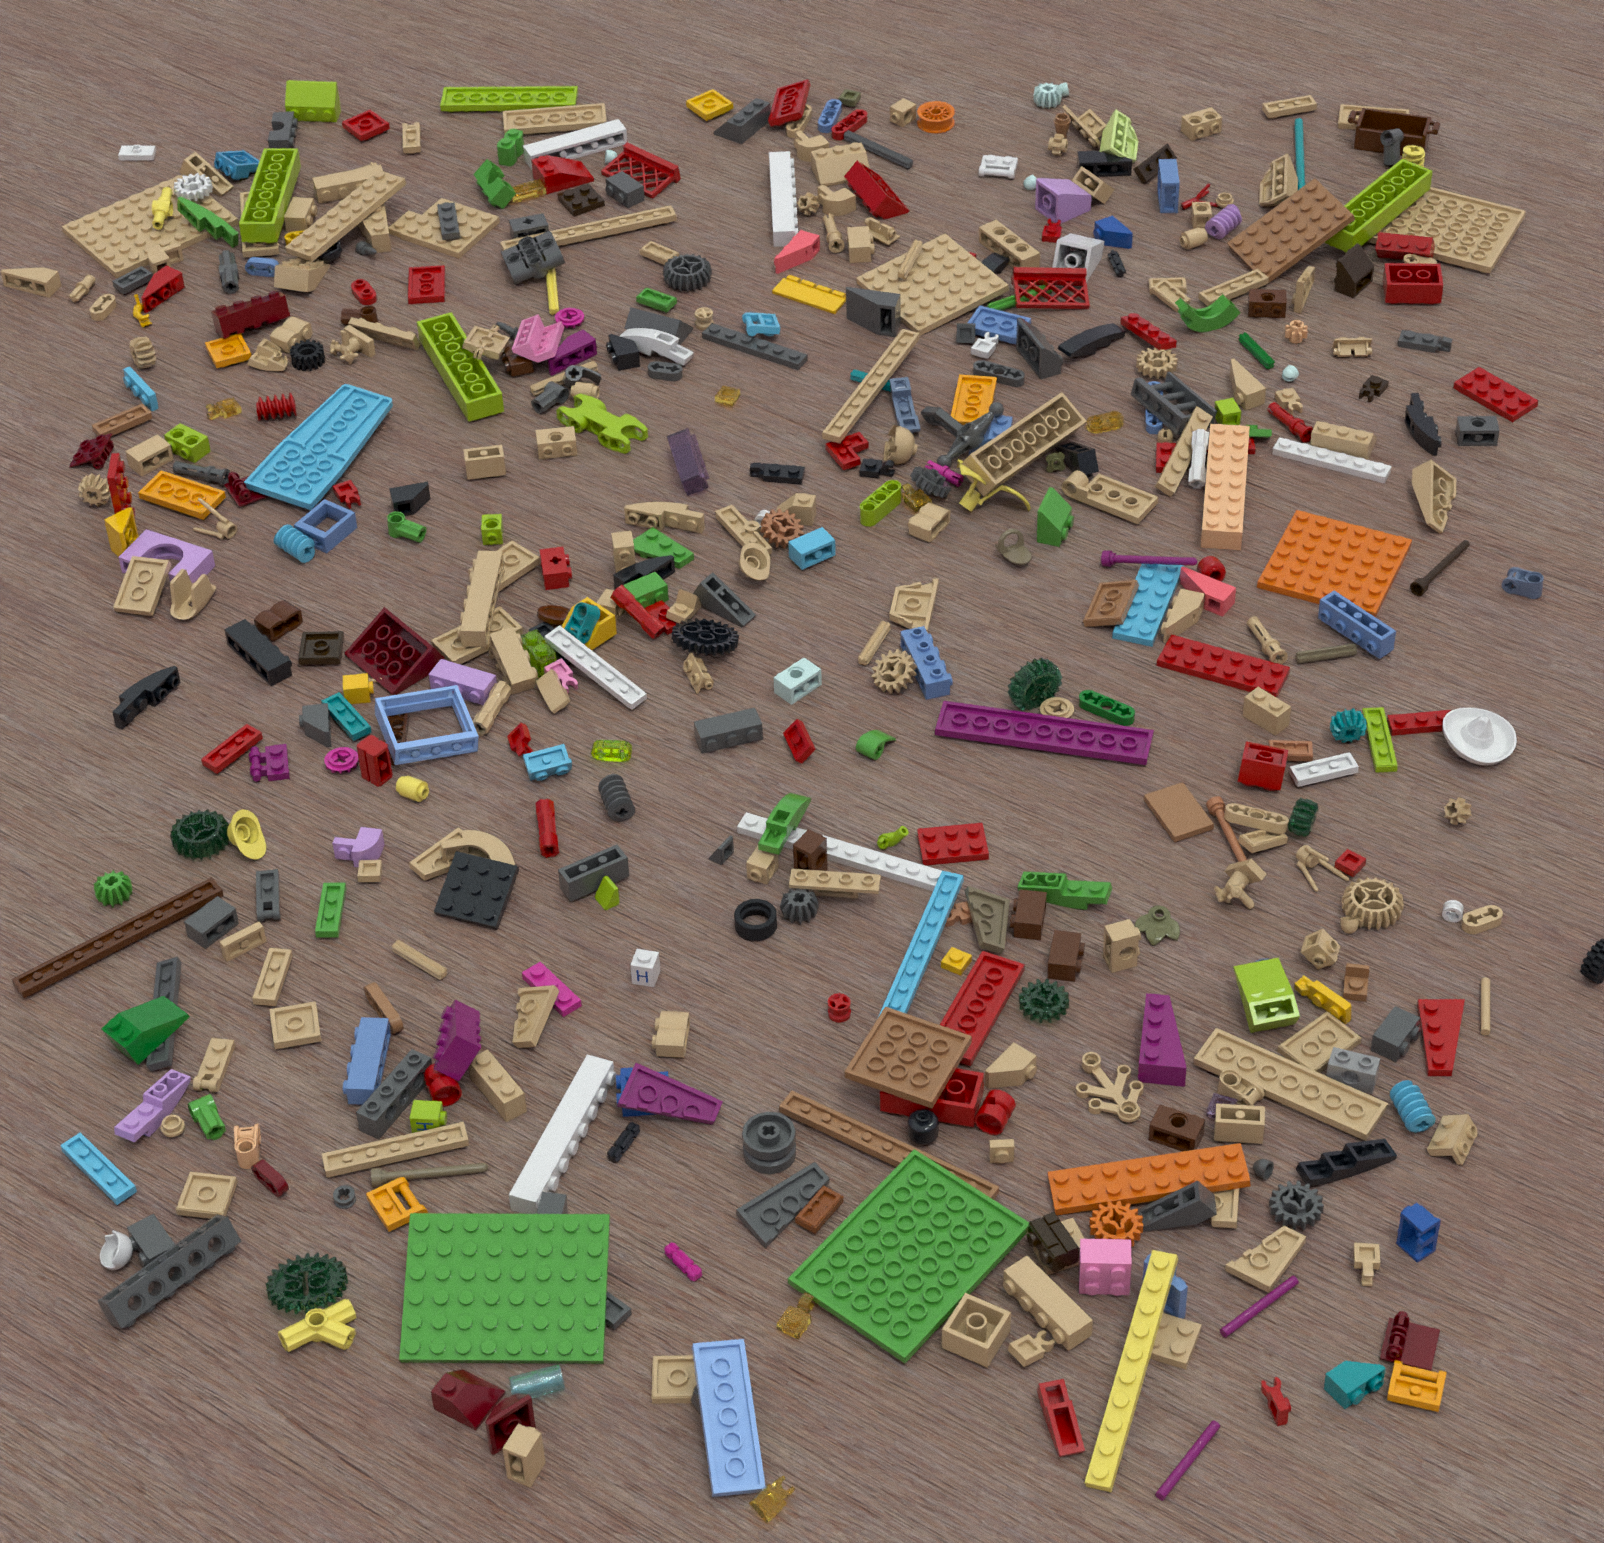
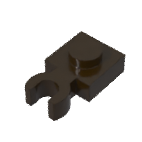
(1373, 386)

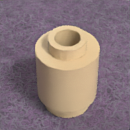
(1193, 238)
(585, 388)

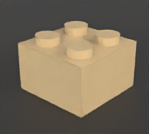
(976, 1330)

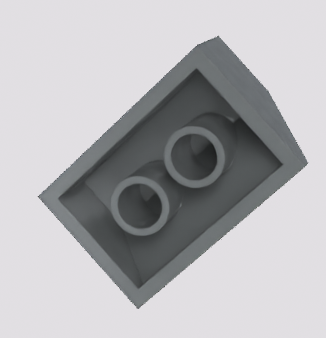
(745, 122)
(644, 319)
(1037, 350)

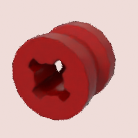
(839, 1007)

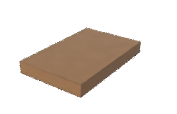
(1111, 603)
(1178, 812)

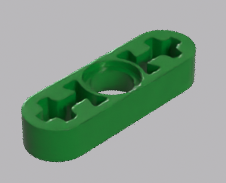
(1120, 712)

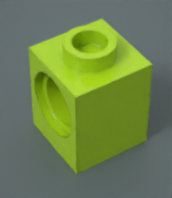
(1227, 412)
(492, 529)

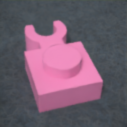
(564, 673)

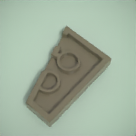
(989, 918)

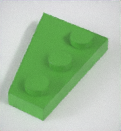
(656, 544)

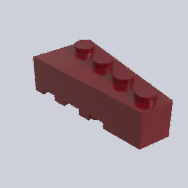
(249, 313)

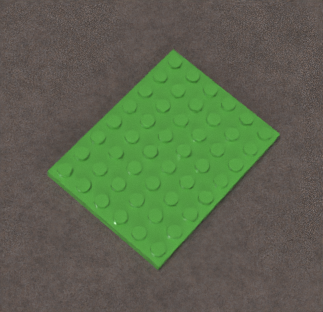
(909, 1255)
(505, 1288)

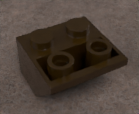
(1353, 272)

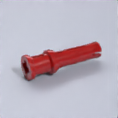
(1296, 425)

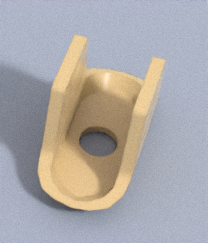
(185, 592)

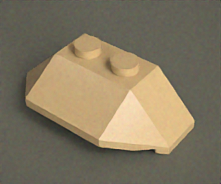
(1278, 182)

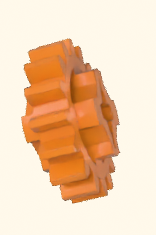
(1116, 1222)

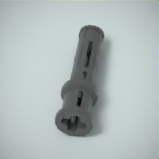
(208, 473)

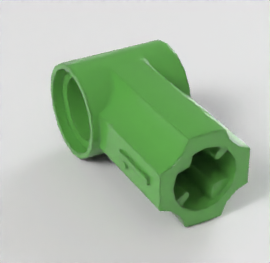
(400, 527)
(206, 1114)

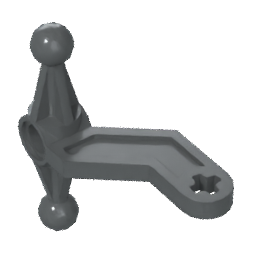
(967, 435)

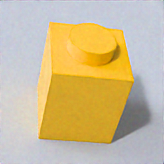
(357, 688)

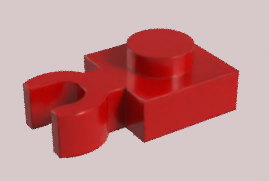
(1052, 231)
(347, 492)

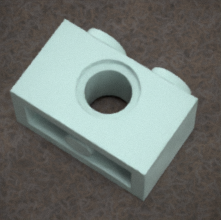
(797, 681)

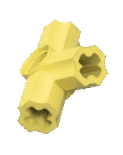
(322, 1325)

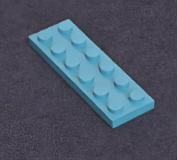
(1150, 604)

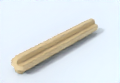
(538, 388)

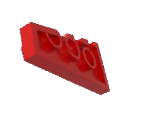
(1440, 1032)

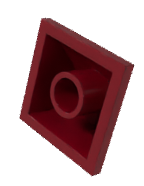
(465, 1397)
(505, 1418)

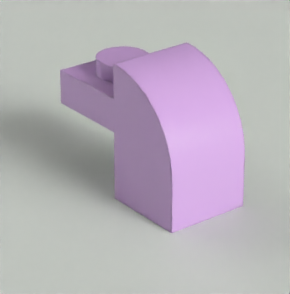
(365, 847)

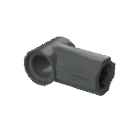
(1391, 140)
(552, 394)

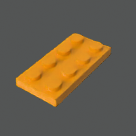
(973, 397)
(181, 494)

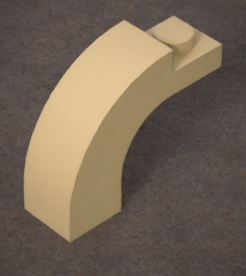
(477, 844)

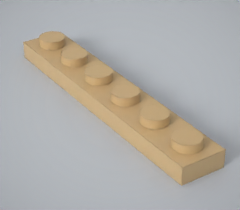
(1182, 453)
(395, 1149)

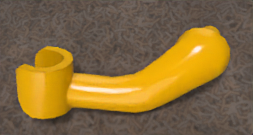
(143, 319)

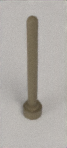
(381, 1177)

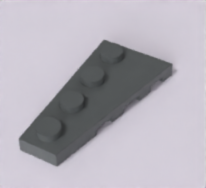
(777, 1207)

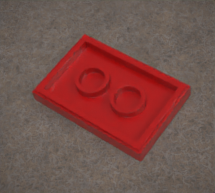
(426, 284)

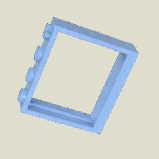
(431, 747)

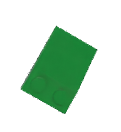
(144, 1027)

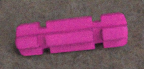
(683, 1262)

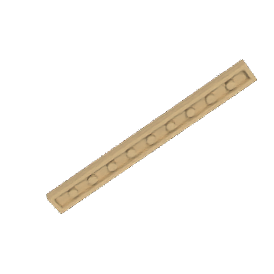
(606, 227)
(870, 386)

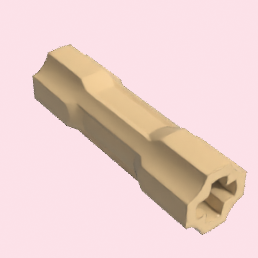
(497, 697)

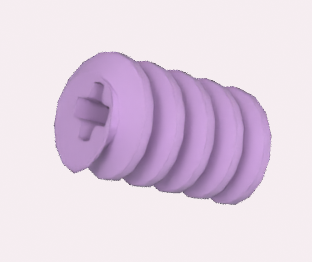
(1224, 222)

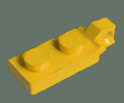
(1324, 998)

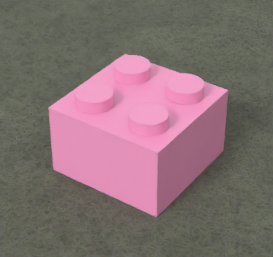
(1105, 1266)

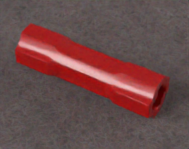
(648, 622)
(547, 830)

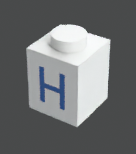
(645, 967)

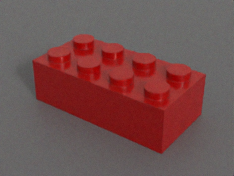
(955, 1105)

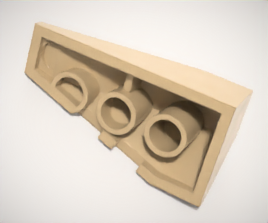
(1434, 492)

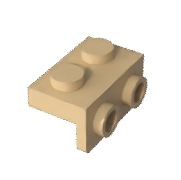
(1453, 1137)

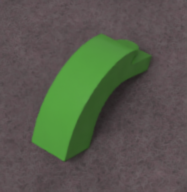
(1209, 318)

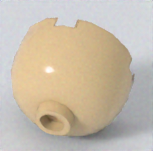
(900, 445)

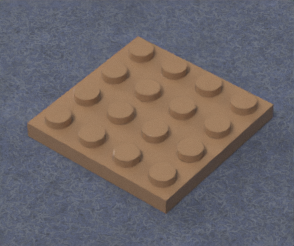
(908, 1057)

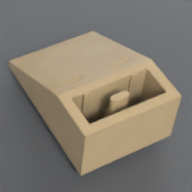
(300, 274)

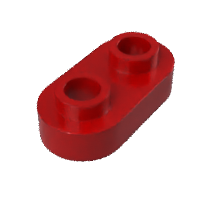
(363, 292)

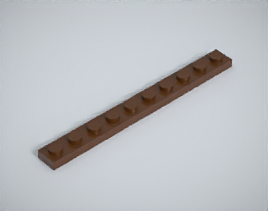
(116, 938)

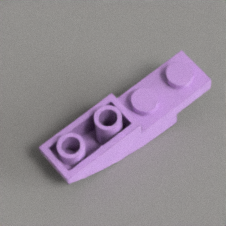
(156, 1105)

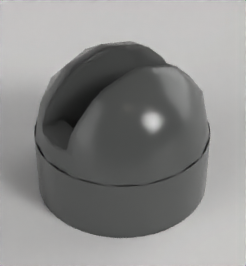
(1263, 1168)

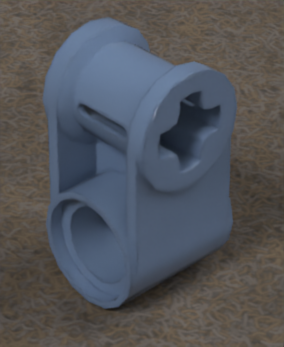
(1525, 583)

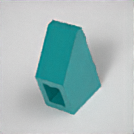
(1353, 1381)

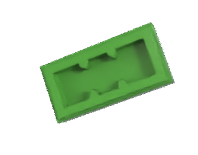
(656, 299)
(1255, 432)

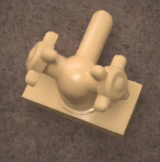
(352, 342)
(1240, 876)

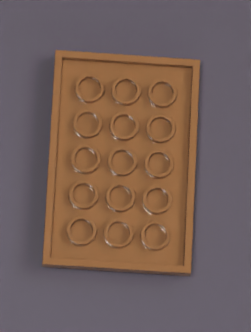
(1291, 230)

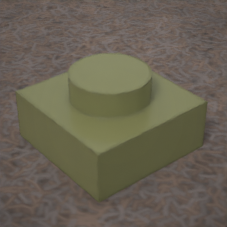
(850, 97)

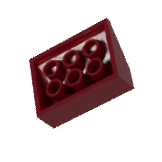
(393, 653)

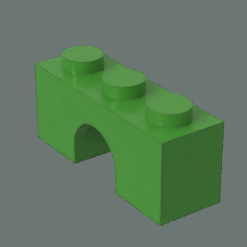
(494, 187)

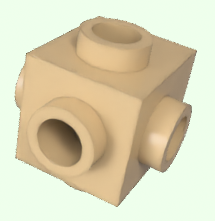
(1320, 949)

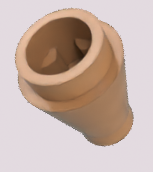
(1062, 124)

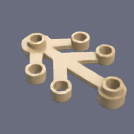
(1127, 1109)

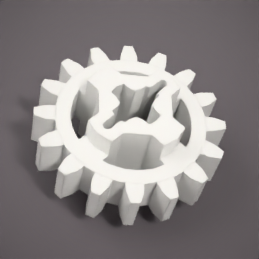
(193, 187)

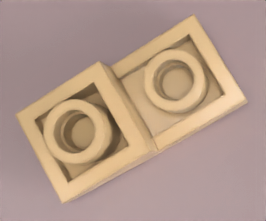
(552, 691)

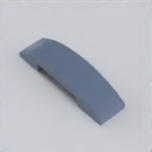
(903, 404)

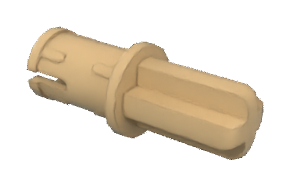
(82, 288)

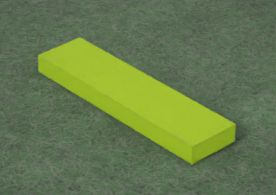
(1380, 740)

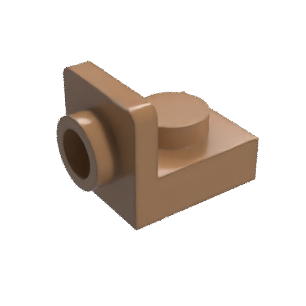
(1356, 982)

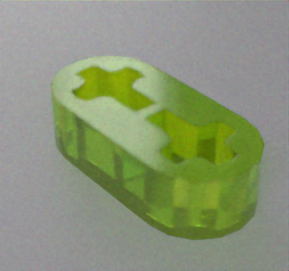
(611, 750)

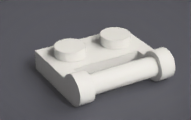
(998, 166)

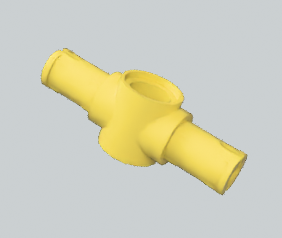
(162, 208)

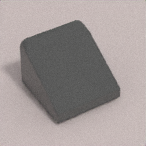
(723, 852)

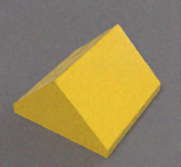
(121, 530)

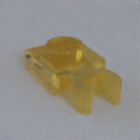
(770, 1499)

